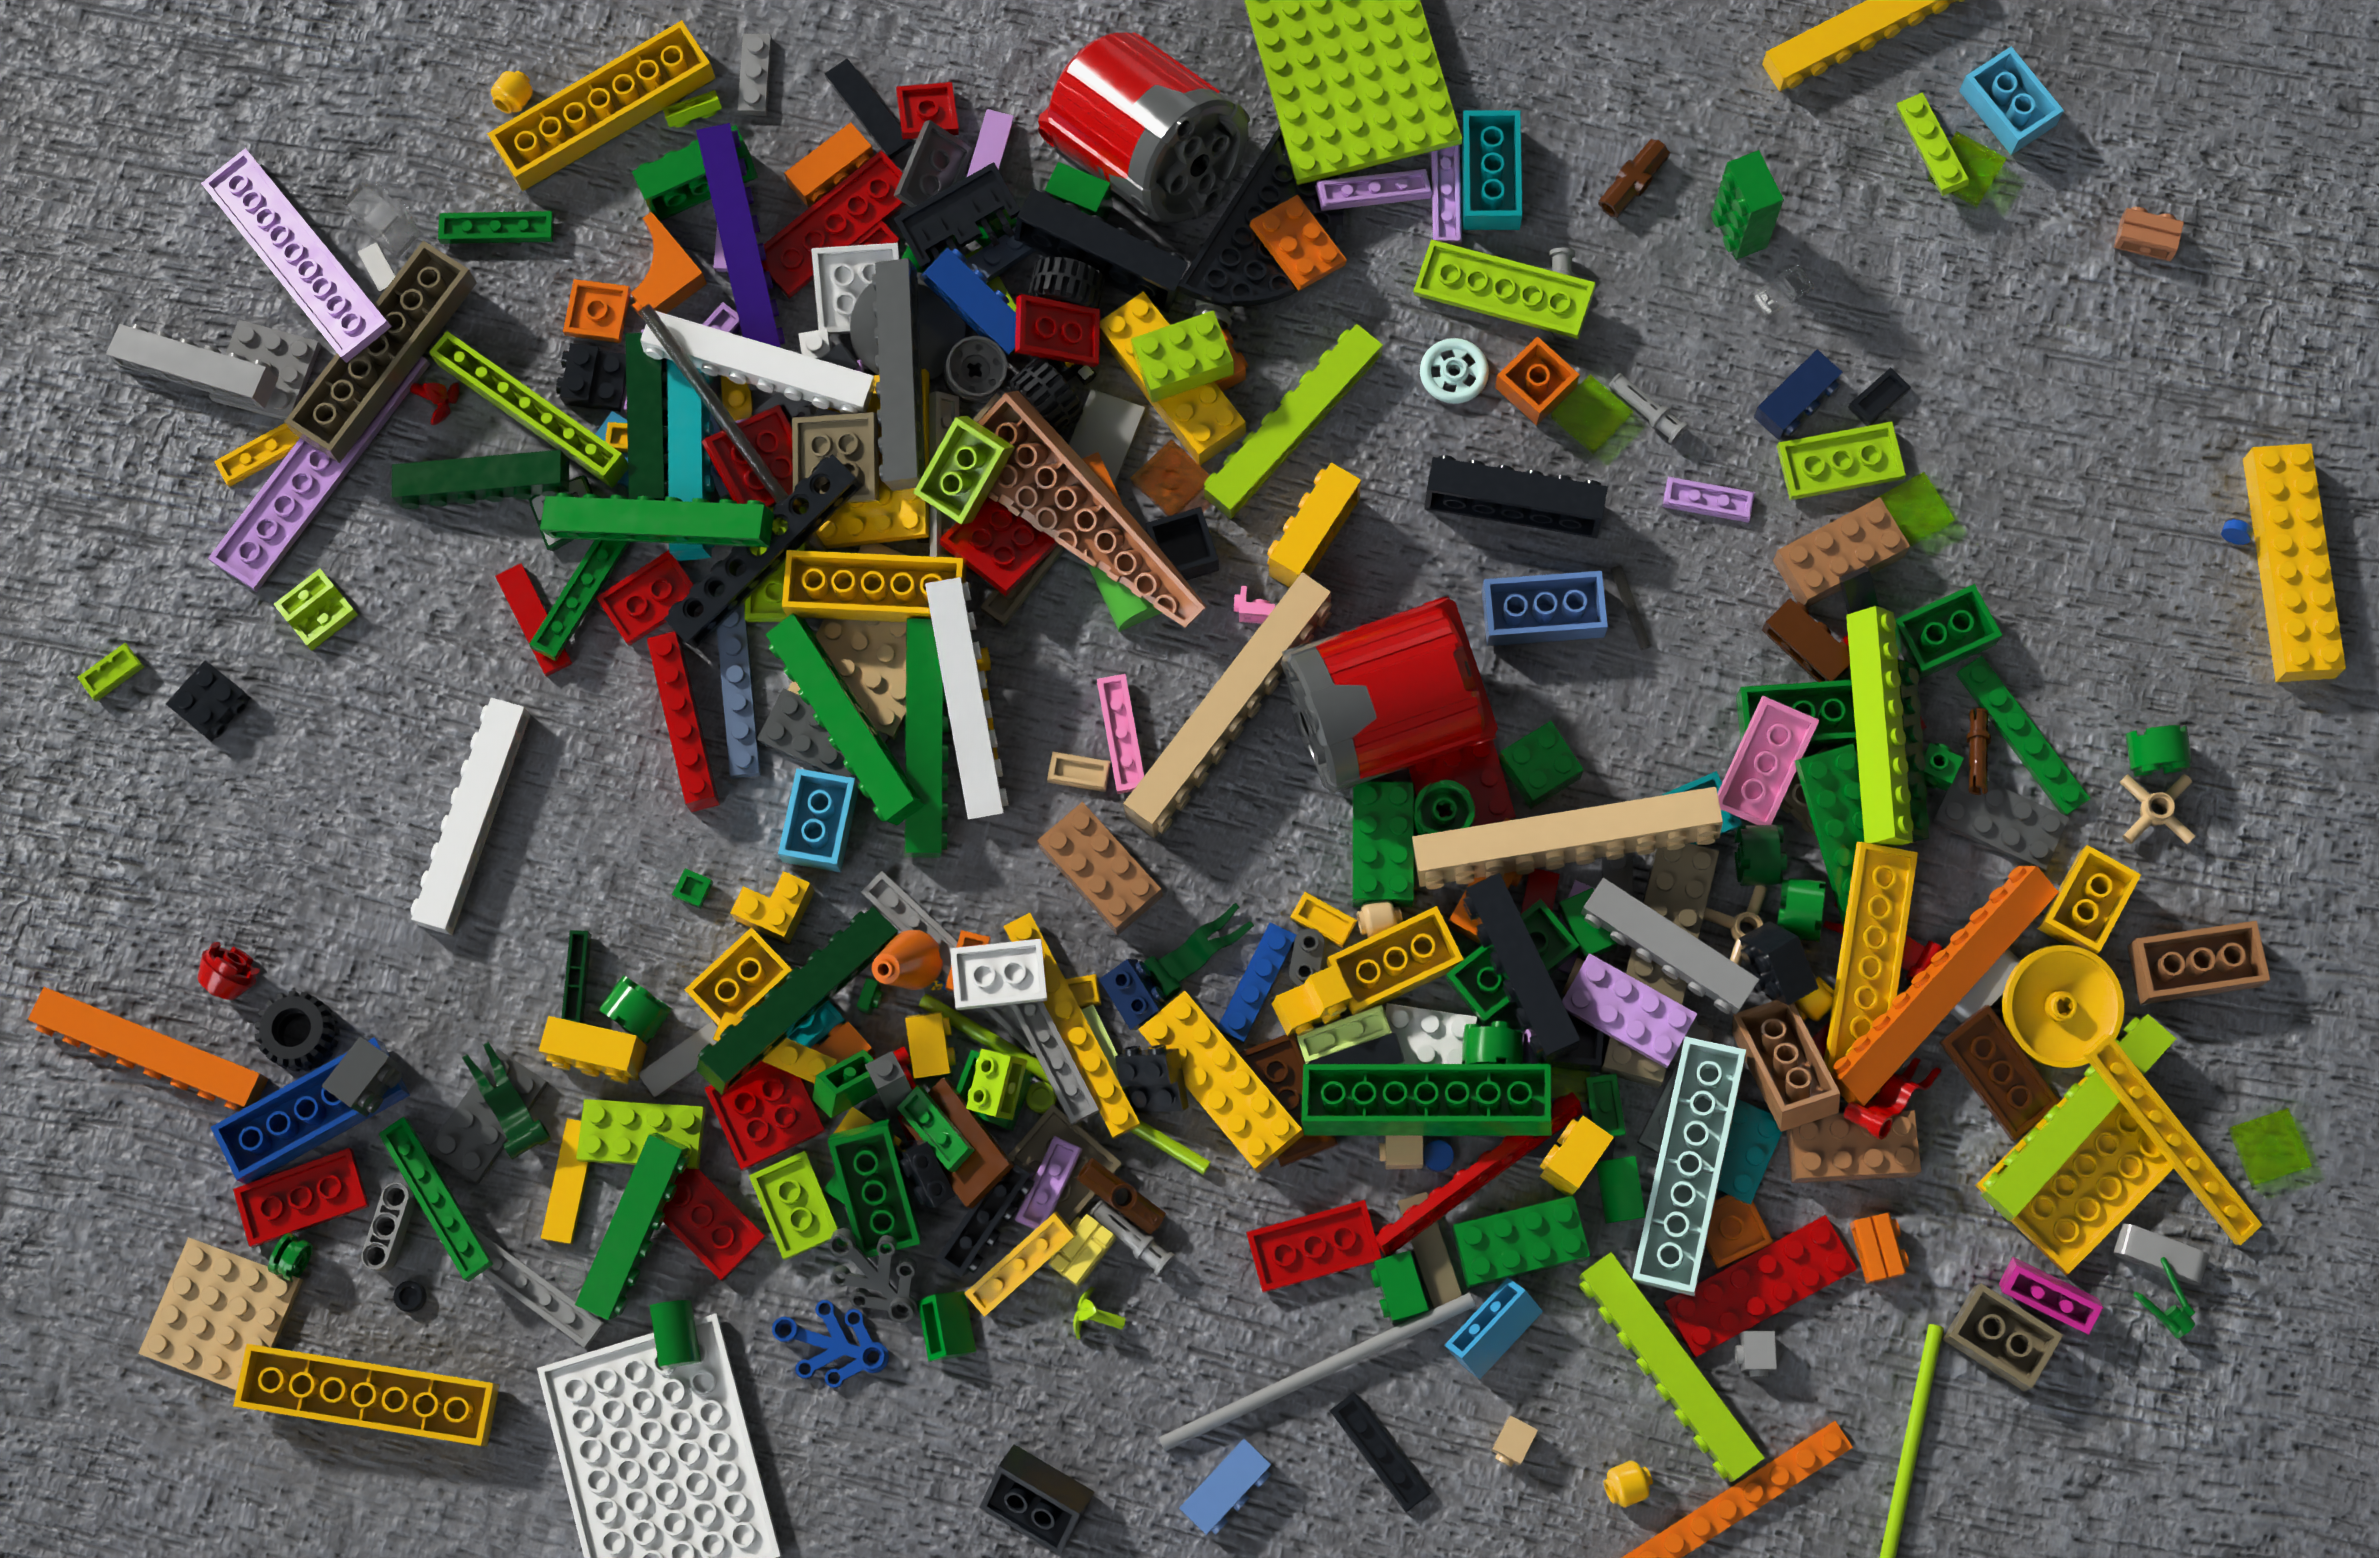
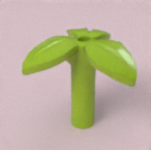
(1088, 1311)

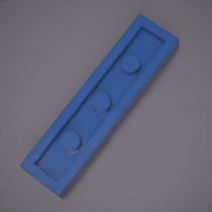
(1256, 983)

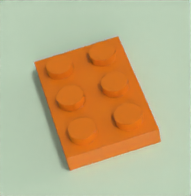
(1298, 242)

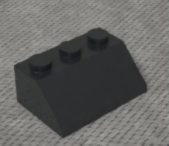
(1036, 1499)

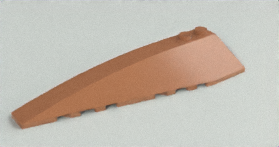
(1071, 504)

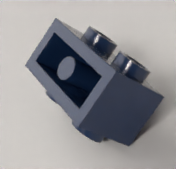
(1133, 992)

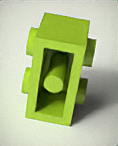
(996, 1084)

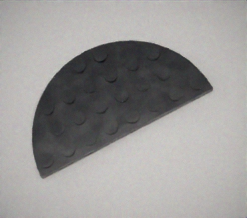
(1233, 261)

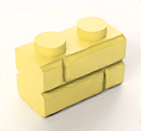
(1084, 1251)

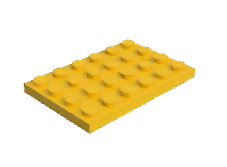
(895, 516)
(2091, 1189)

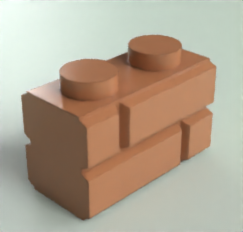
(2149, 233)

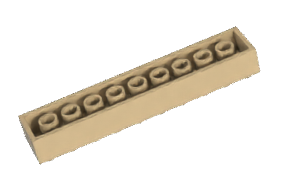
(1227, 707)
(1568, 837)

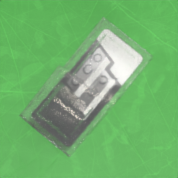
(1782, 292)

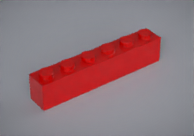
(683, 721)

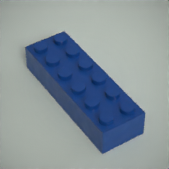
(291, 1123)

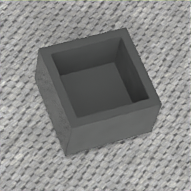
(363, 1077)

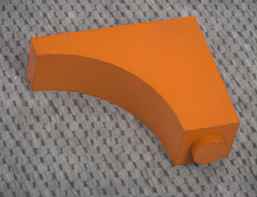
(671, 274)

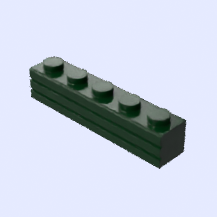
(576, 975)

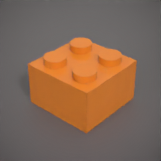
(1537, 380)

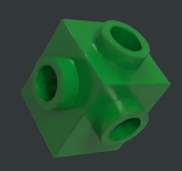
(1940, 766)

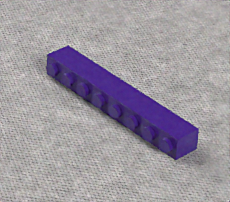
(737, 234)

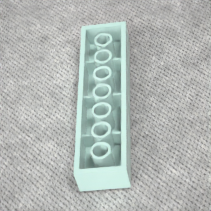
(1689, 1166)

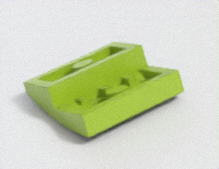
(315, 609)

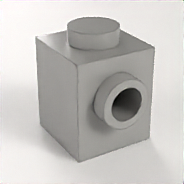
(1756, 1353)

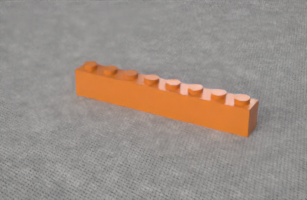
(147, 1049)

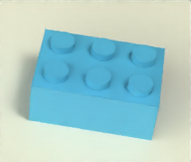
(2011, 100)
(818, 820)

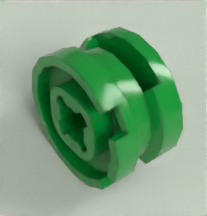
(290, 1257)

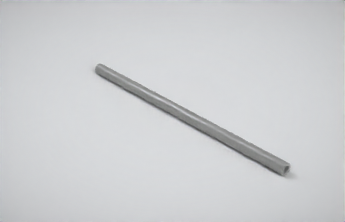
(1317, 1371)

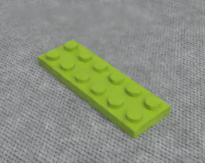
(1504, 289)

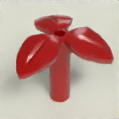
(438, 395)

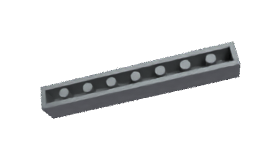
(899, 374)

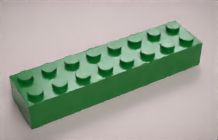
(1427, 1100)

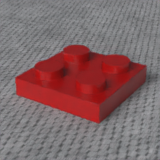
(926, 103)

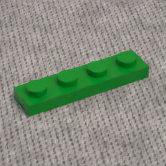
(496, 227)

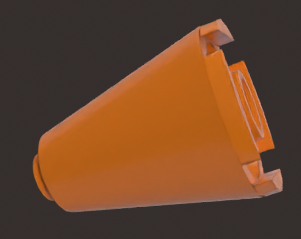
(909, 961)

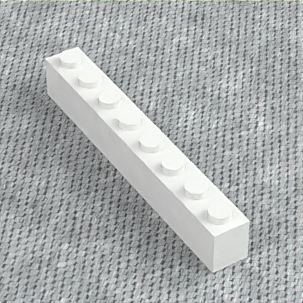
(765, 366)
(965, 698)
(470, 816)

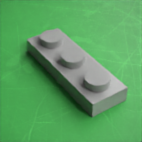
(754, 74)

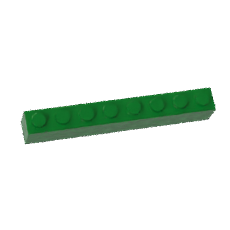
(657, 520)
(844, 720)
(924, 741)

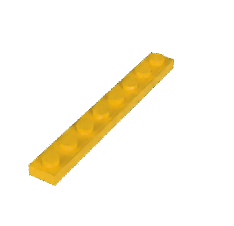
(1079, 1037)
(2172, 1139)

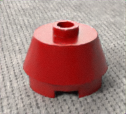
(226, 972)

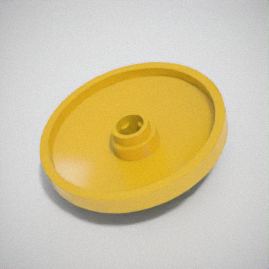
(2062, 1004)

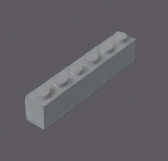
(192, 366)
(1669, 946)

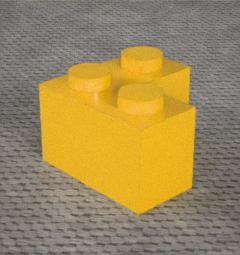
(779, 913)
(1317, 1000)

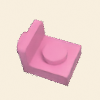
(1252, 611)

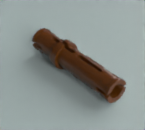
(1978, 754)

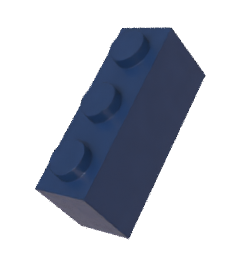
(1799, 395)

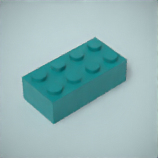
(1491, 170)

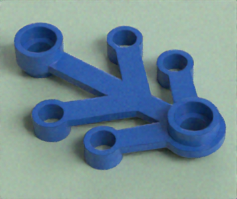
(836, 1346)

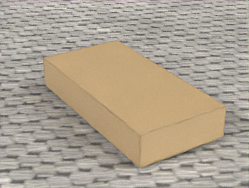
(1079, 771)

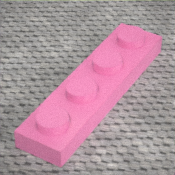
(1120, 732)

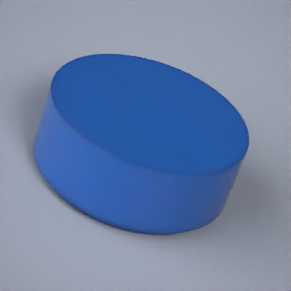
(2237, 532)
(1438, 1156)

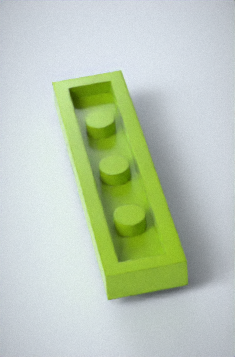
(1932, 144)

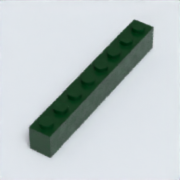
(795, 1001)

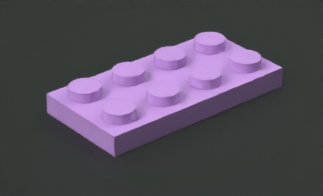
(1628, 1010)

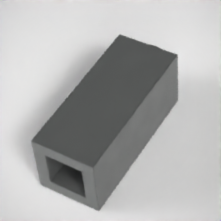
(889, 1082)

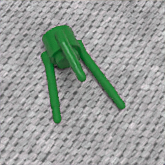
(2175, 1319)

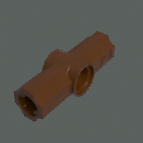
(1634, 178)
(1135, 1208)

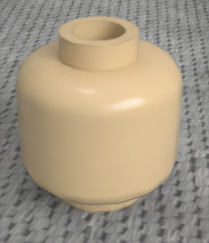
(1377, 917)

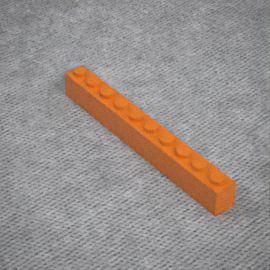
(1942, 984)

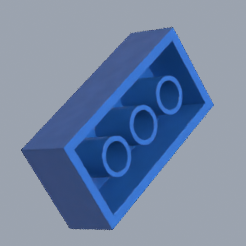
(972, 298)

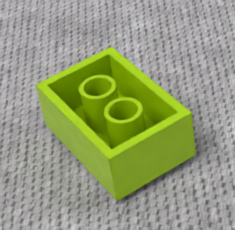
(1182, 356)
(963, 469)

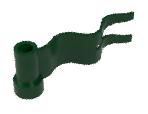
(1192, 954)
(508, 1107)

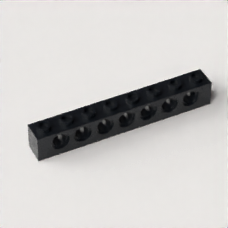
(760, 568)

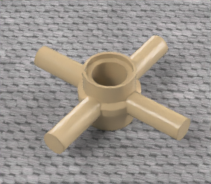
(2149, 817)
(1750, 916)

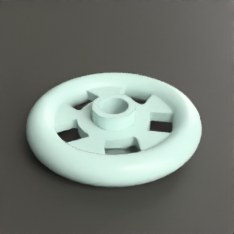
(1460, 348)

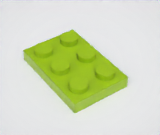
(794, 1205)

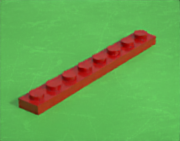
(1470, 1180)

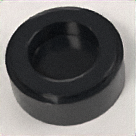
(409, 1296)

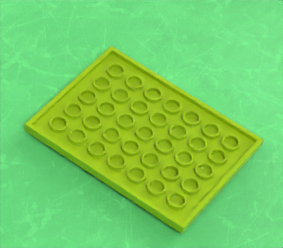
(1352, 82)

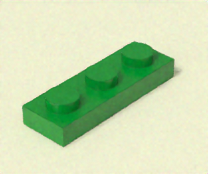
(935, 1128)

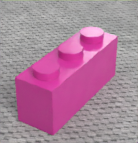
(2050, 1295)

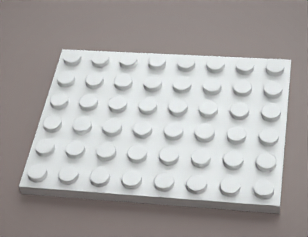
(658, 1453)

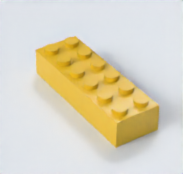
(1198, 417)
(863, 585)
(1224, 1083)

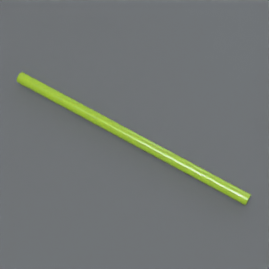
(1000, 1045)
(1911, 1441)

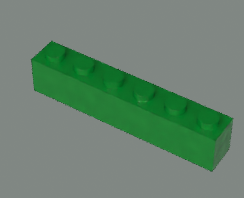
(633, 1226)

